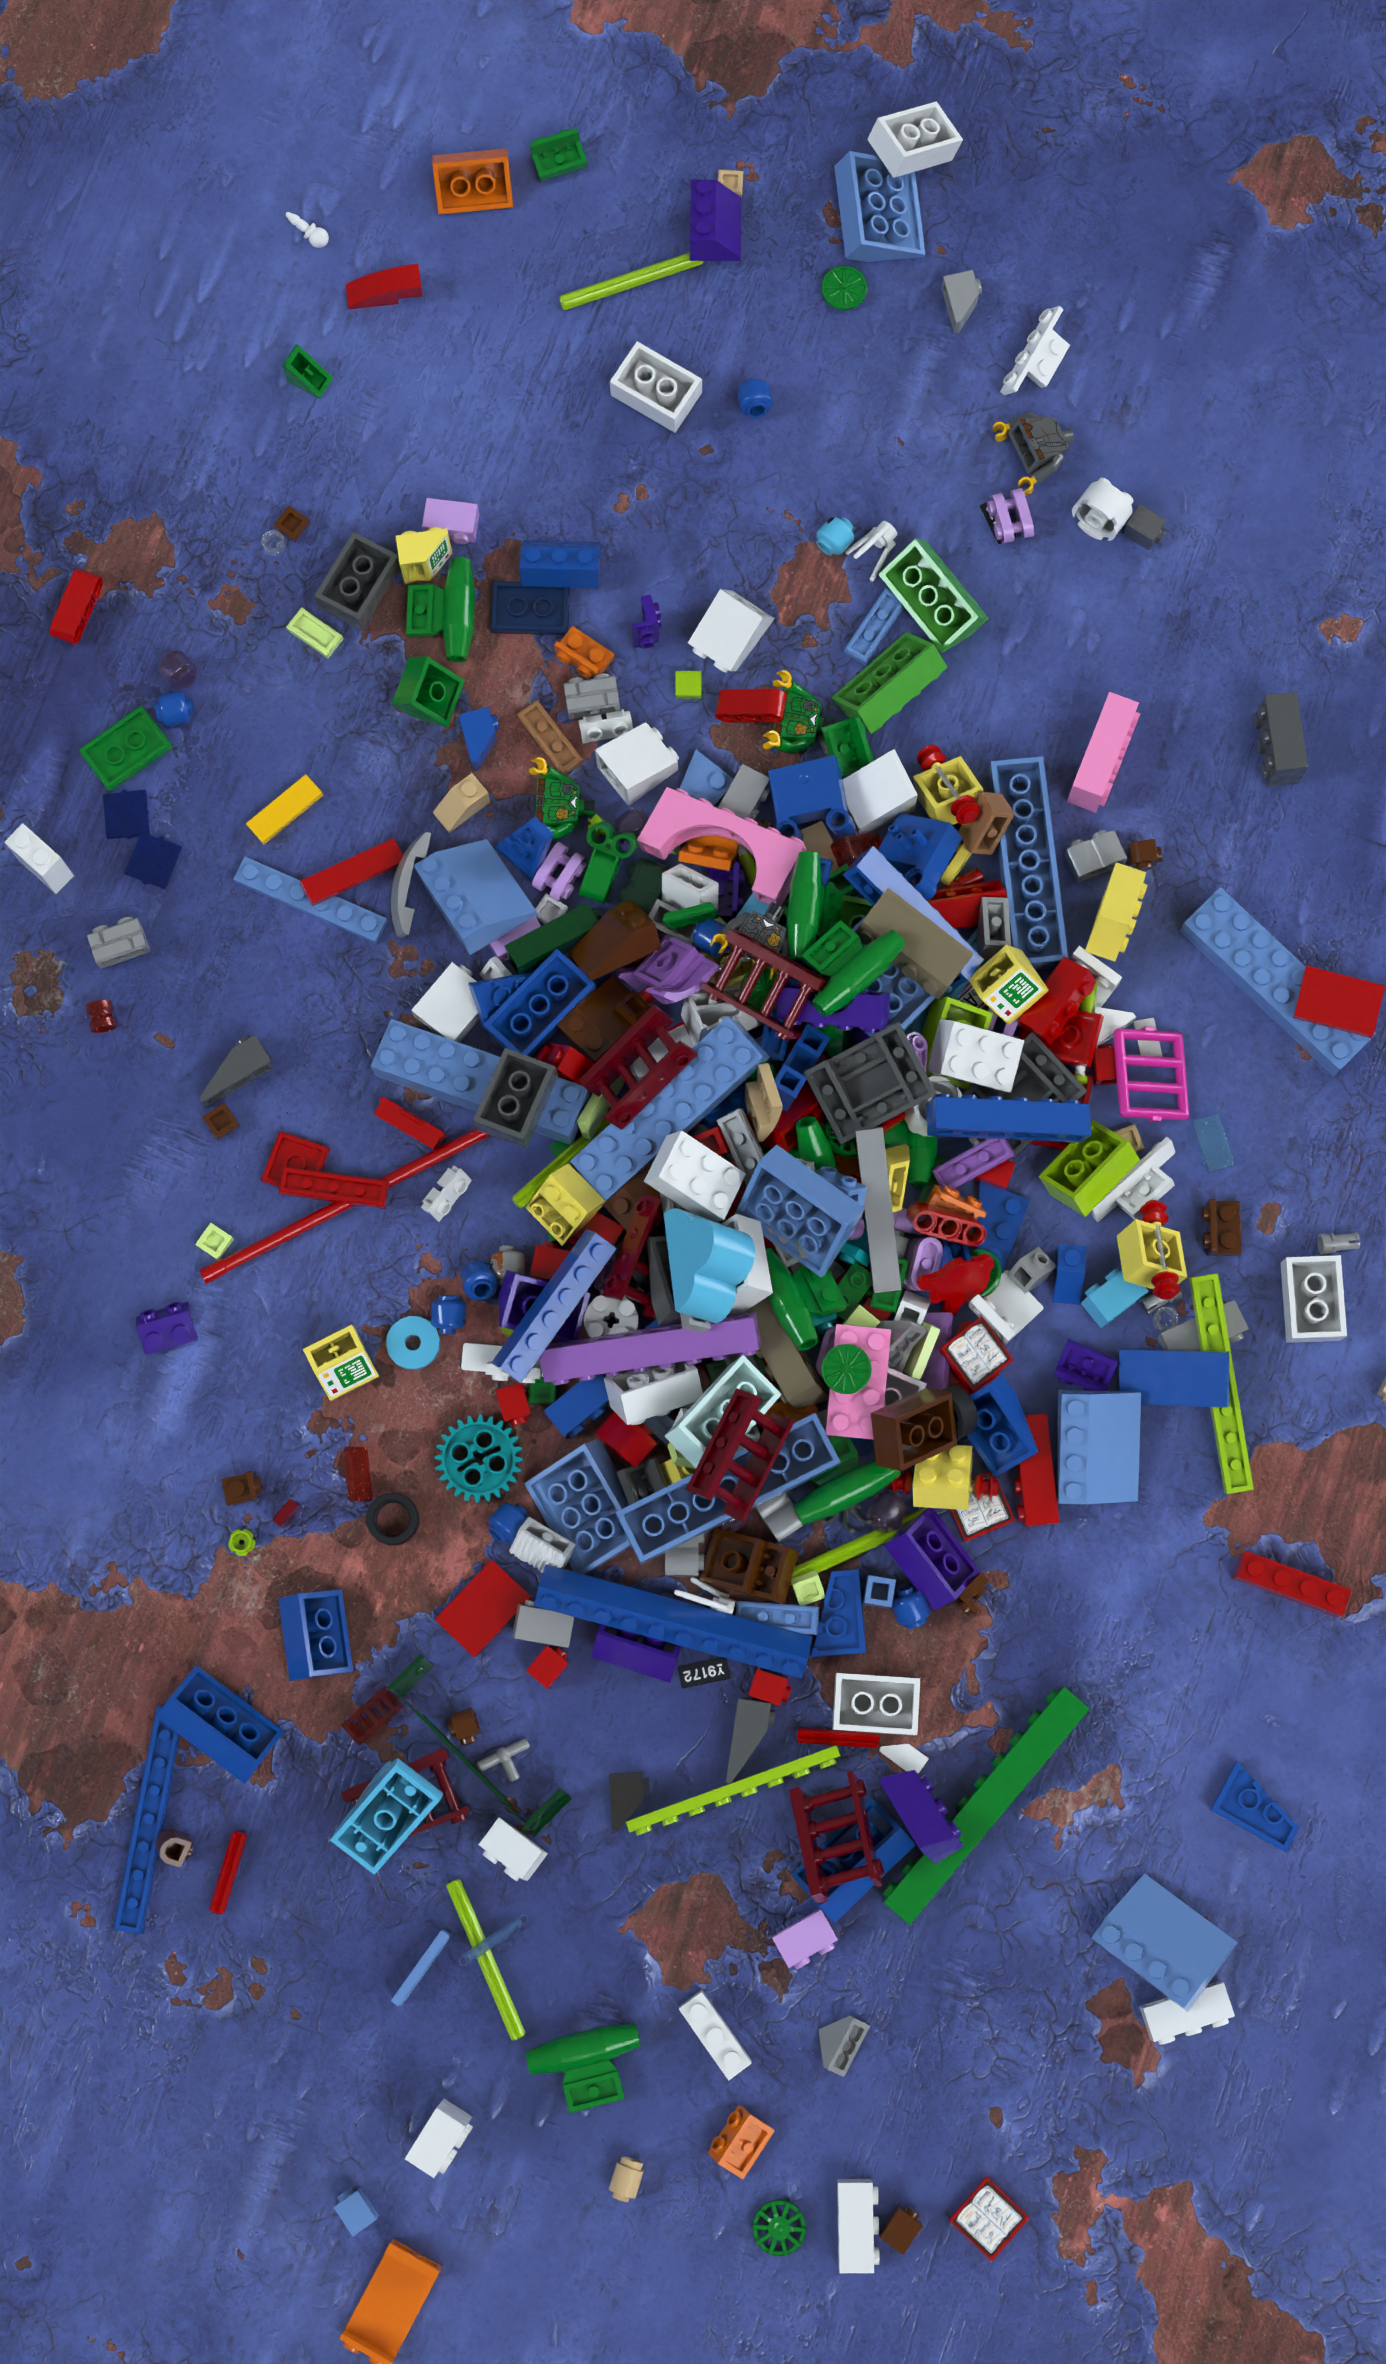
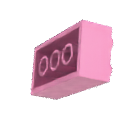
(1104, 753)
(851, 1413)

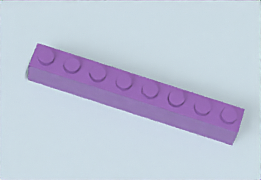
(649, 1348)

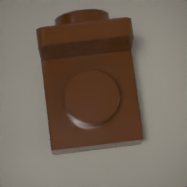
(242, 1488)
(975, 1590)

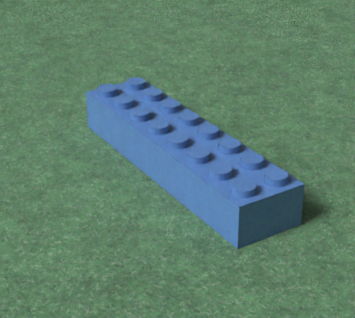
(1029, 862)
(1266, 975)
(722, 1064)
(463, 1074)
(677, 1515)

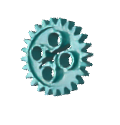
(467, 1437)

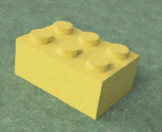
(1116, 912)

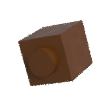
(901, 2228)

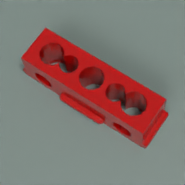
(409, 1123)

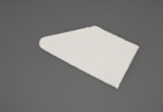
(905, 1756)

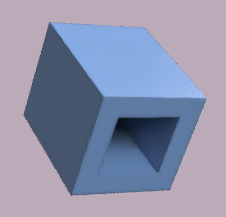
(879, 1592)
(355, 2210)

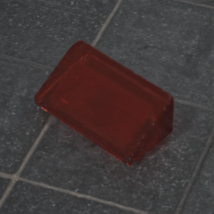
(358, 1474)

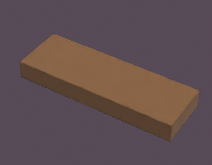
(549, 738)

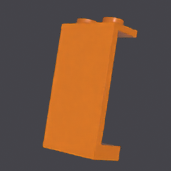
(390, 2303)

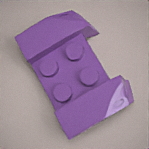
(671, 971)

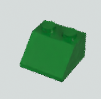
(428, 691)

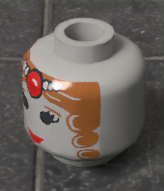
(505, 1260)

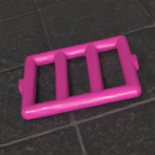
(1125, 1086)

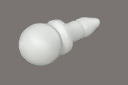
(317, 236)

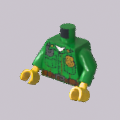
(799, 721)
(559, 800)

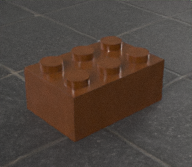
(914, 1429)

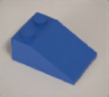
(1001, 1428)

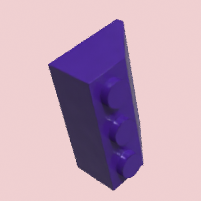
(714, 222)
(519, 1294)
(932, 1559)
(636, 1652)
(923, 1814)

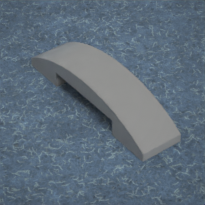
(402, 915)

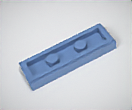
(874, 627)
(789, 1617)
(421, 1967)

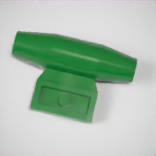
(446, 610)
(811, 906)
(849, 964)
(812, 1144)
(921, 1152)
(799, 1297)
(843, 1485)
(585, 2059)

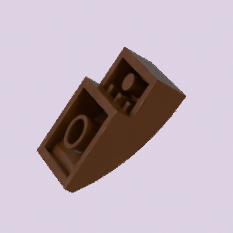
(749, 1565)

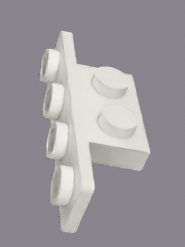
(1040, 356)
(1140, 1184)
(479, 1358)

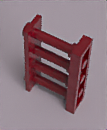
(786, 970)
(624, 1053)
(627, 1259)
(723, 1446)
(436, 1763)
(809, 1830)

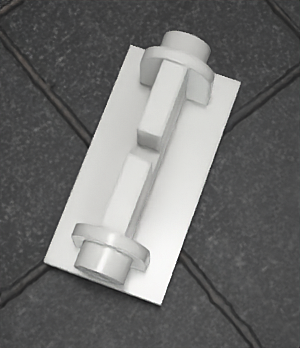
(596, 729)
(454, 1184)

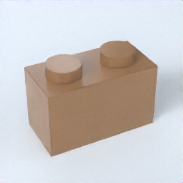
(987, 830)

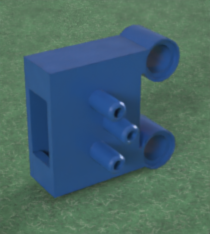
(810, 793)
(920, 850)

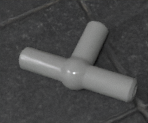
(503, 1756)

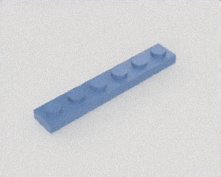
(289, 892)

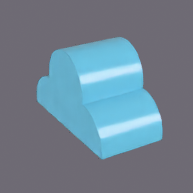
(706, 1264)
(385, 1814)

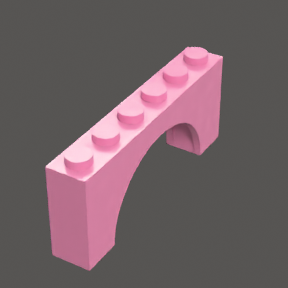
(684, 818)

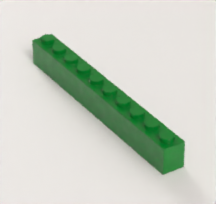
(989, 1800)

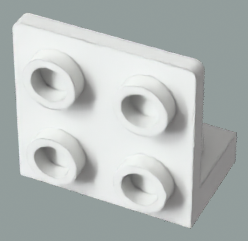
(1106, 978)
(1006, 1308)

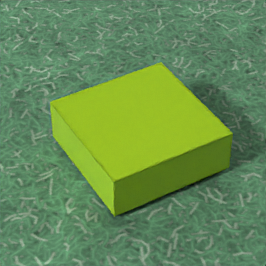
(688, 684)

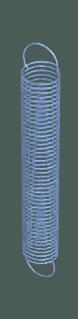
(512, 1925)

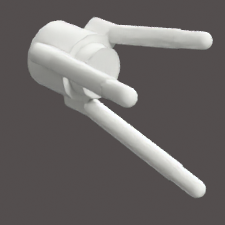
(879, 536)
(720, 1604)

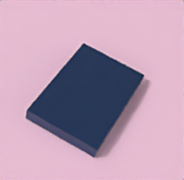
(529, 609)

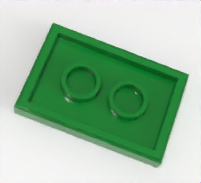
(125, 748)

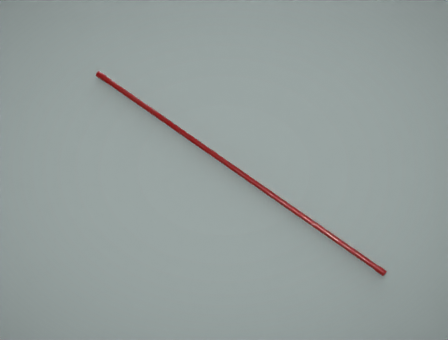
(224, 1265)

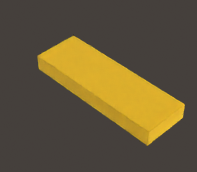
(284, 809)

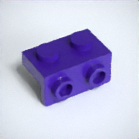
(646, 633)
(728, 899)
(166, 1327)
(1085, 1367)

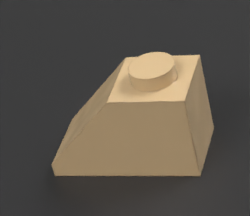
(461, 802)

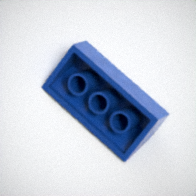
(538, 1005)
(220, 1724)
(890, 1846)

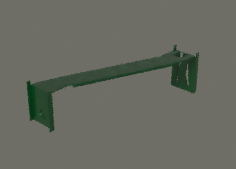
(406, 1681)

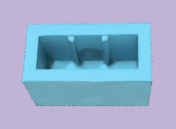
(1111, 1298)

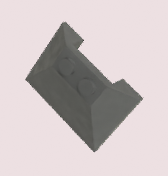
(1037, 1078)
(870, 1082)

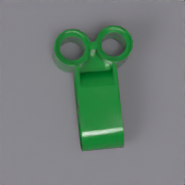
(605, 861)

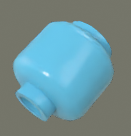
(835, 536)

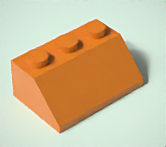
(472, 181)

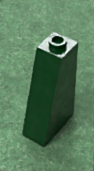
(561, 933)

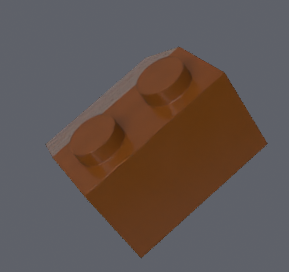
(615, 941)
(594, 1023)
(623, 1202)

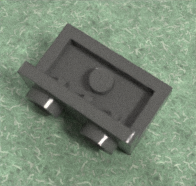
(642, 1480)

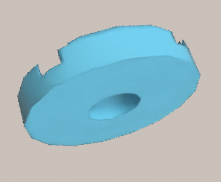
(402, 1331)

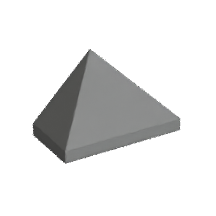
(903, 1338)
(841, 2042)

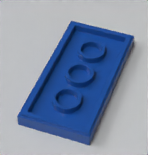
(1176, 1376)

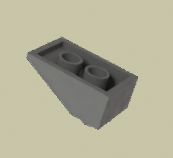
(661, 1282)

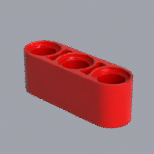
(76, 606)
(750, 705)
(954, 1232)

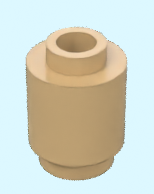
(626, 2179)

